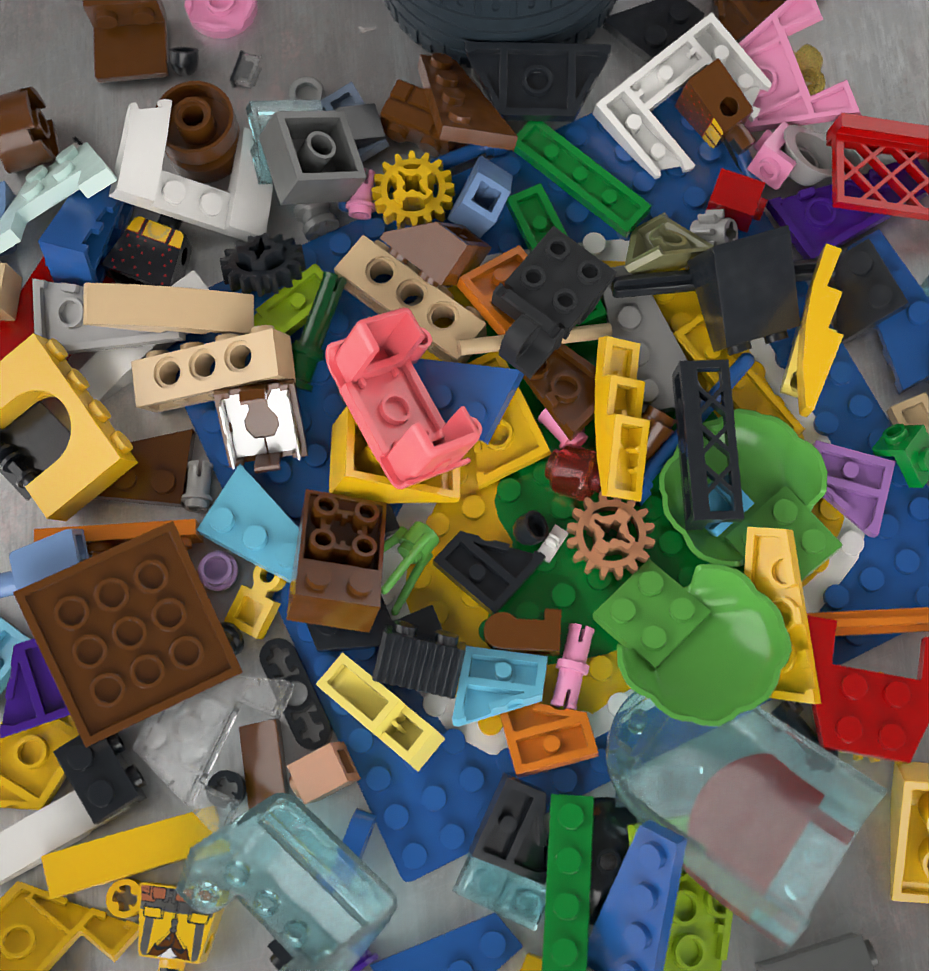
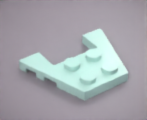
(49, 185)

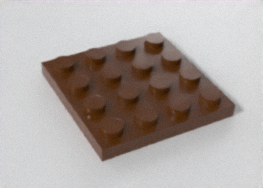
(128, 633)

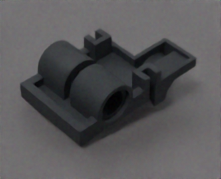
(547, 298)

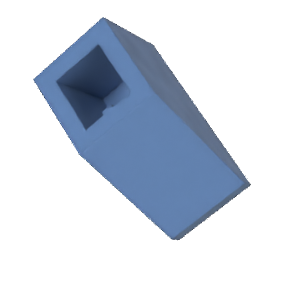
(482, 197)

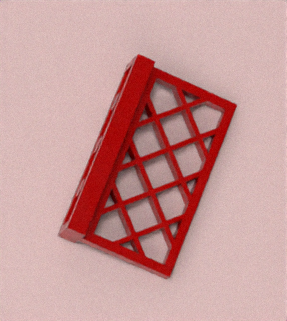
(871, 138)

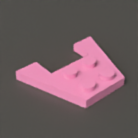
(789, 95)

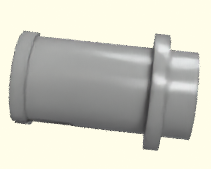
(198, 487)

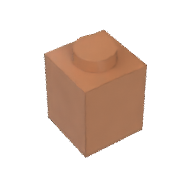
(322, 773)

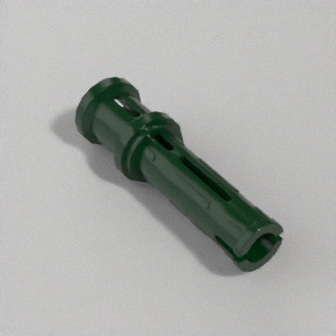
(308, 350)

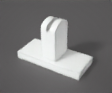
(553, 542)

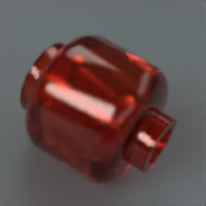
(573, 472)

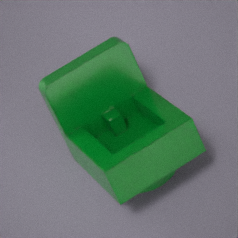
(910, 449)

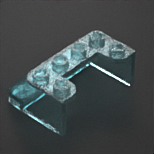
(293, 881)

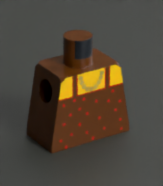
(717, 108)

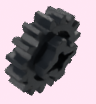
(263, 264)

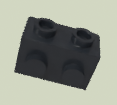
(101, 776)

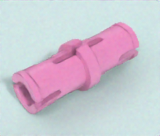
(572, 666)

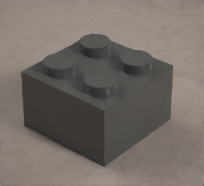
(312, 157)

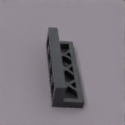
(691, 443)

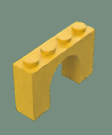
(95, 451)

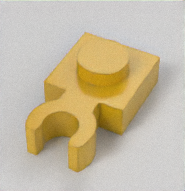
(254, 607)

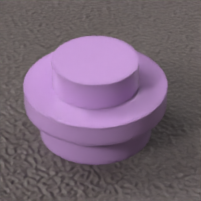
(218, 570)

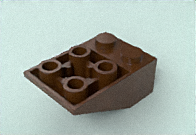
(338, 562)

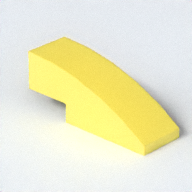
(380, 711)

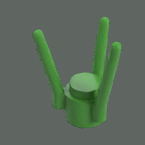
(416, 549)

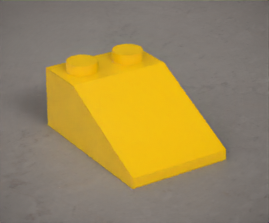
(359, 474)
(909, 833)

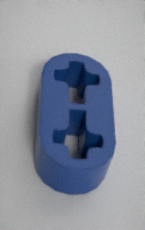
(359, 831)

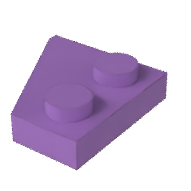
(857, 485)

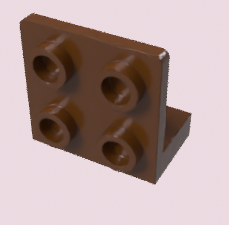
(128, 39)

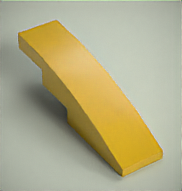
(816, 342)
(618, 421)
(122, 854)

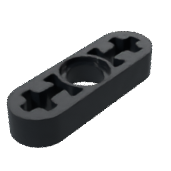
(319, 716)

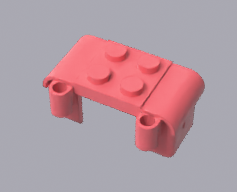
(392, 403)

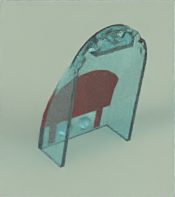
(754, 800)

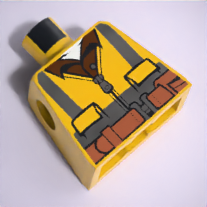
(172, 928)

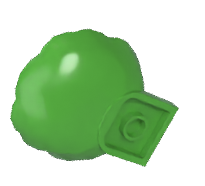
(780, 477)
(699, 646)

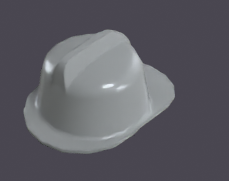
(811, 155)

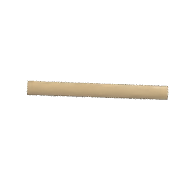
(493, 343)

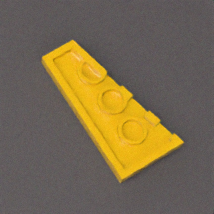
(775, 572)

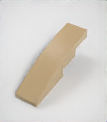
(167, 309)

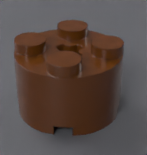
(24, 131)

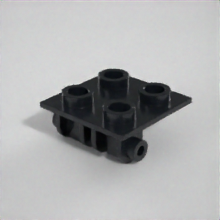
(31, 446)

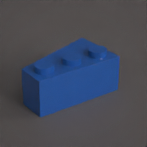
(83, 236)

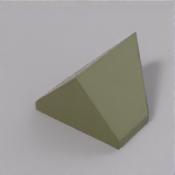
(662, 246)

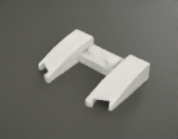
(629, 106)
(143, 183)

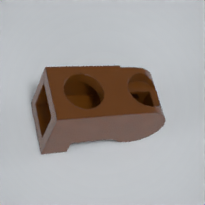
(526, 636)

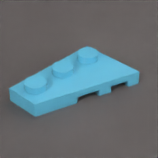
(252, 525)

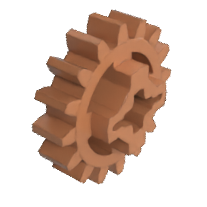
(624, 543)

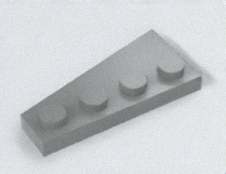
(60, 316)
(642, 322)

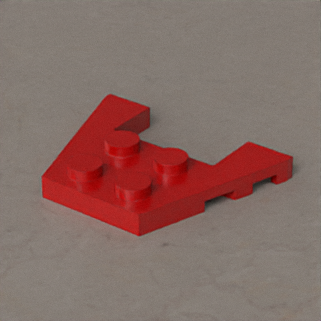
(867, 709)

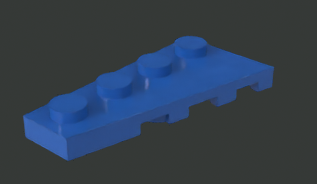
(907, 332)
(641, 904)

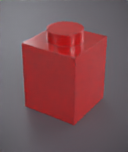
(738, 197)

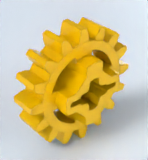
(413, 191)

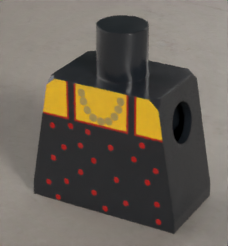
(150, 253)

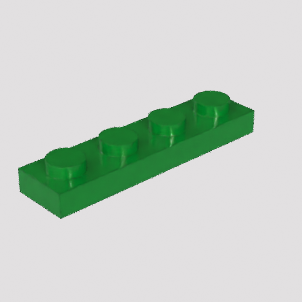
(581, 177)
(534, 219)
(568, 883)

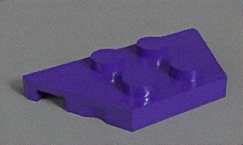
(30, 692)

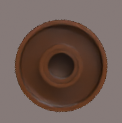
(201, 131)

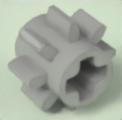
(714, 227)

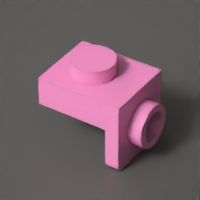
(770, 162)

